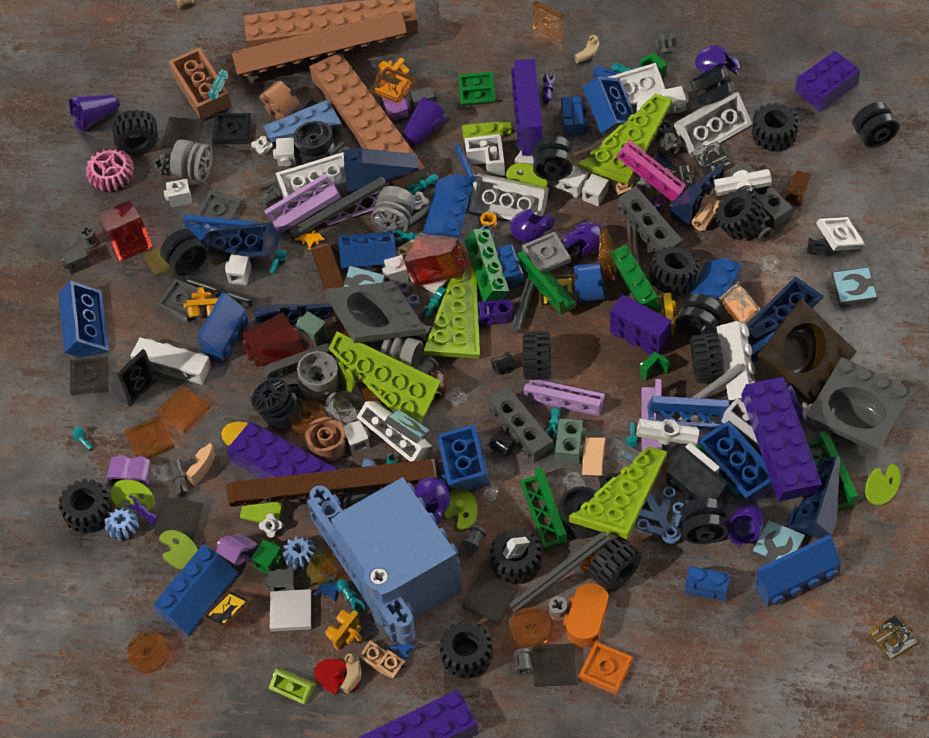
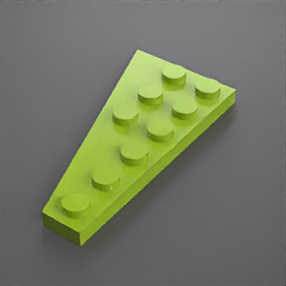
(638, 129)
(456, 323)
(387, 378)
(622, 498)

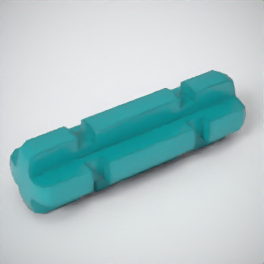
(218, 84)

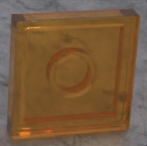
(548, 21)
(605, 247)
(183, 409)
(150, 438)

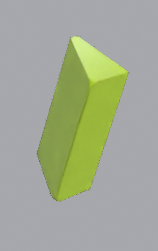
(258, 512)
(292, 686)

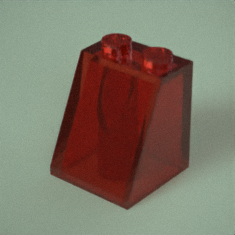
(124, 230)
(435, 259)
(271, 341)

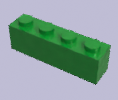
(635, 278)

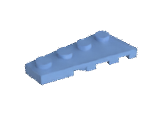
(286, 126)

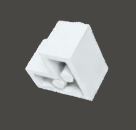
(486, 151)

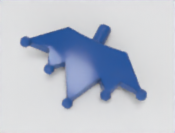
(329, 589)
(402, 650)

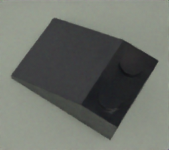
(133, 379)

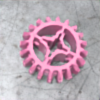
(108, 166)

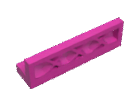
(650, 170)

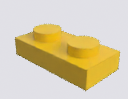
(669, 306)

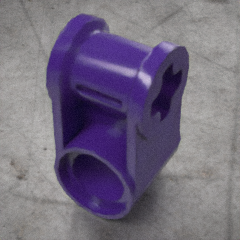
(495, 312)

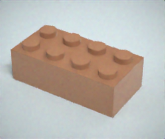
(195, 79)

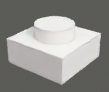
(515, 547)

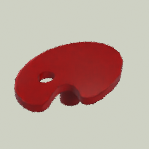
(331, 674)

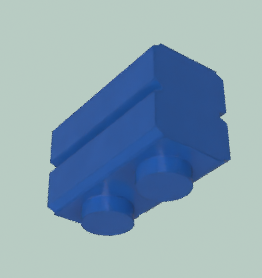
(573, 116)
(510, 266)
(707, 583)

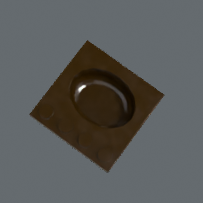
(805, 351)

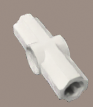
(742, 180)
(677, 433)

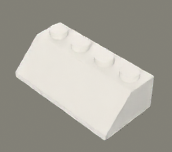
(712, 122)
(297, 177)
(506, 196)

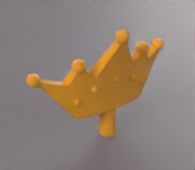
(310, 238)

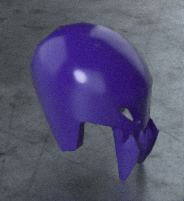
(713, 57)
(529, 226)
(586, 236)
(435, 496)
(745, 525)

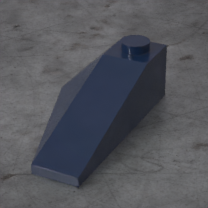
(367, 165)
(689, 201)
(244, 240)
(779, 307)
(292, 312)
(818, 512)

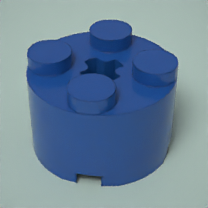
(589, 282)

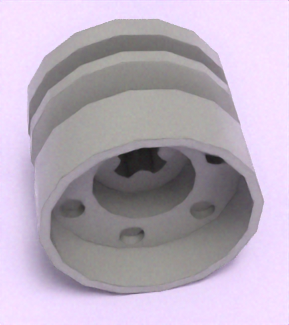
(191, 160)
(393, 209)
(407, 352)
(317, 375)

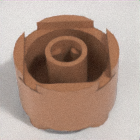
(279, 100)
(326, 439)

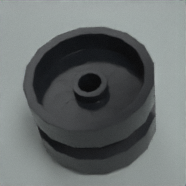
(712, 85)
(875, 124)
(313, 141)
(552, 158)
(184, 252)
(699, 315)
(571, 503)
(704, 521)

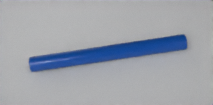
(461, 155)

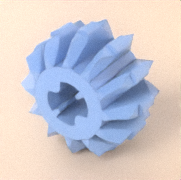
(121, 523)
(292, 555)

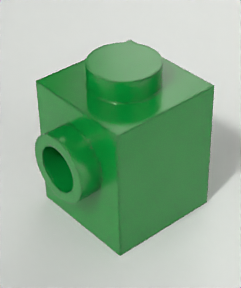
(267, 557)

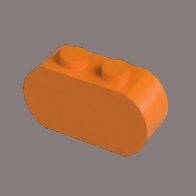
(586, 615)

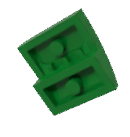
(476, 88)

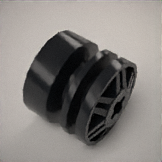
(276, 403)

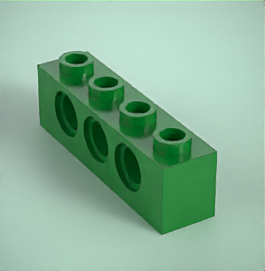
(486, 265)

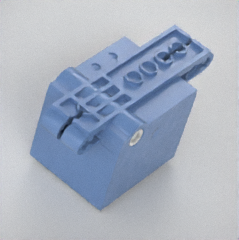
(390, 553)

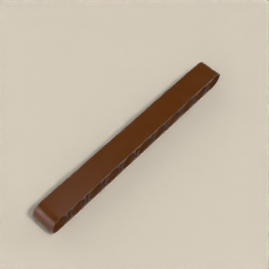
(332, 278)
(336, 481)

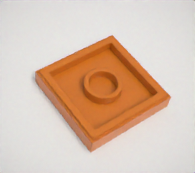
(605, 668)

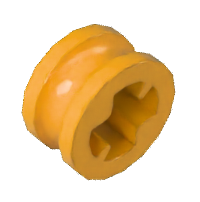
(491, 217)

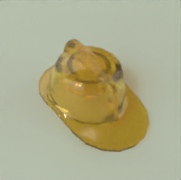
(323, 566)

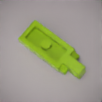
(485, 129)

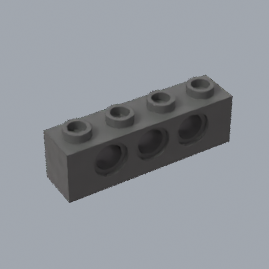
(776, 207)
(659, 227)
(519, 415)

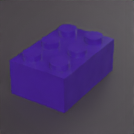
(827, 80)
(640, 325)

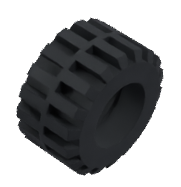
(777, 116)
(135, 123)
(740, 214)
(673, 270)
(536, 355)
(706, 357)
(78, 494)
(614, 564)
(515, 570)
(462, 635)

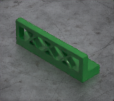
(547, 285)
(845, 484)
(549, 503)

